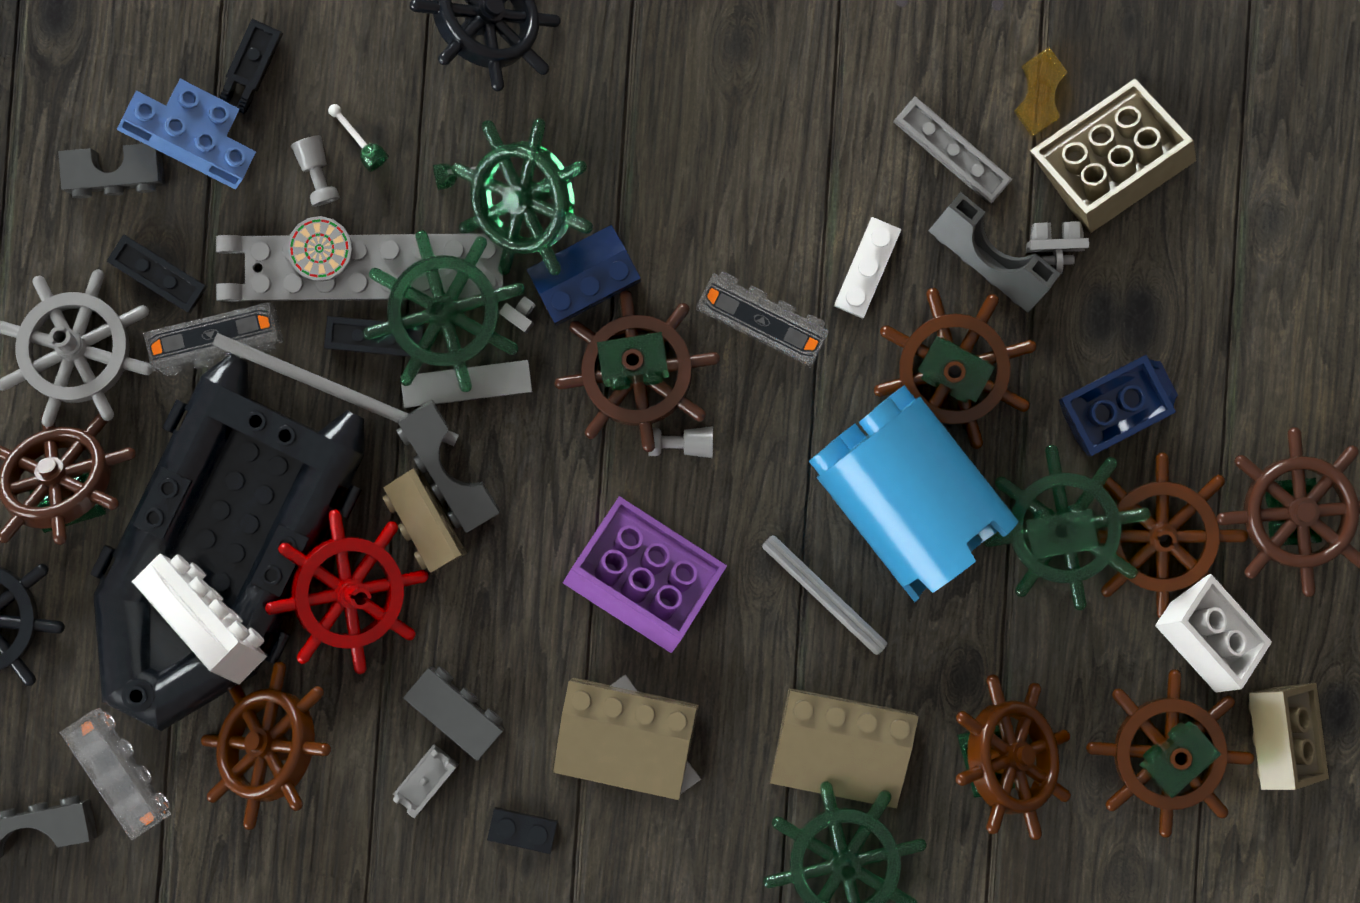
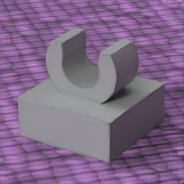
(519, 315)

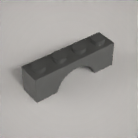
(1020, 278)
(469, 502)
(65, 824)

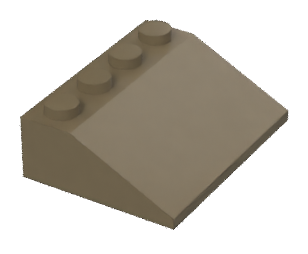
(1114, 155)
(625, 738)
(843, 742)

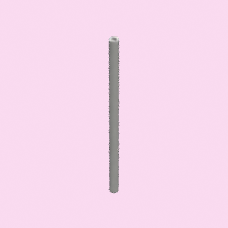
(316, 381)

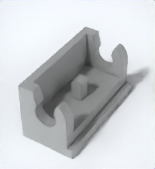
(424, 780)

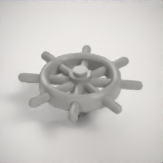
(73, 347)

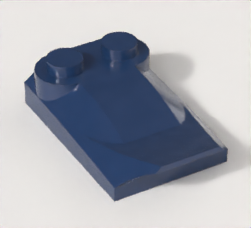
(1119, 404)

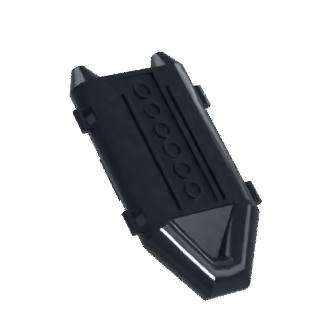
(224, 499)

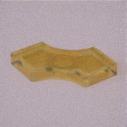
(1042, 77)

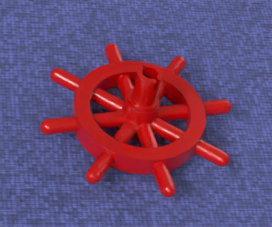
(347, 592)

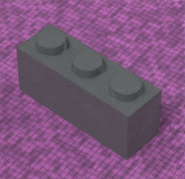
(455, 711)

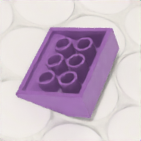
(645, 574)

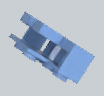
(190, 130)

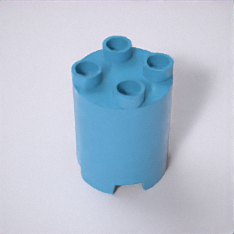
(912, 493)

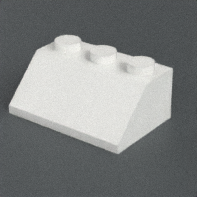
(1214, 635)

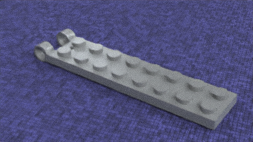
(387, 252)

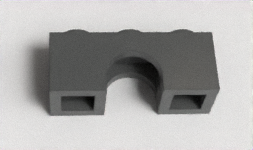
(82, 173)

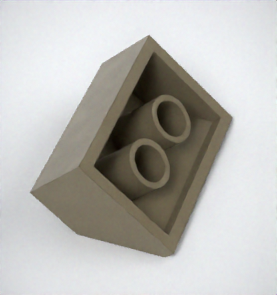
(423, 520)
(1288, 736)

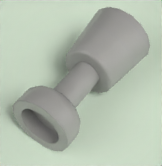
(311, 159)
(694, 442)

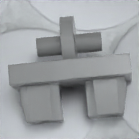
(1072, 241)

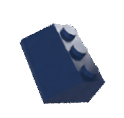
(588, 276)

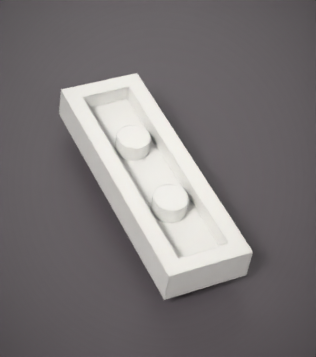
(867, 267)

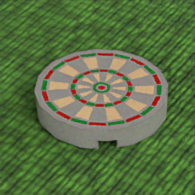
(319, 248)

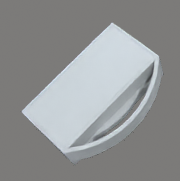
(201, 617)

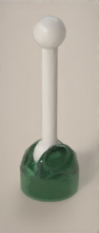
(372, 154)

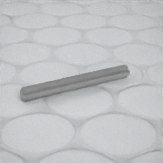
(824, 595)

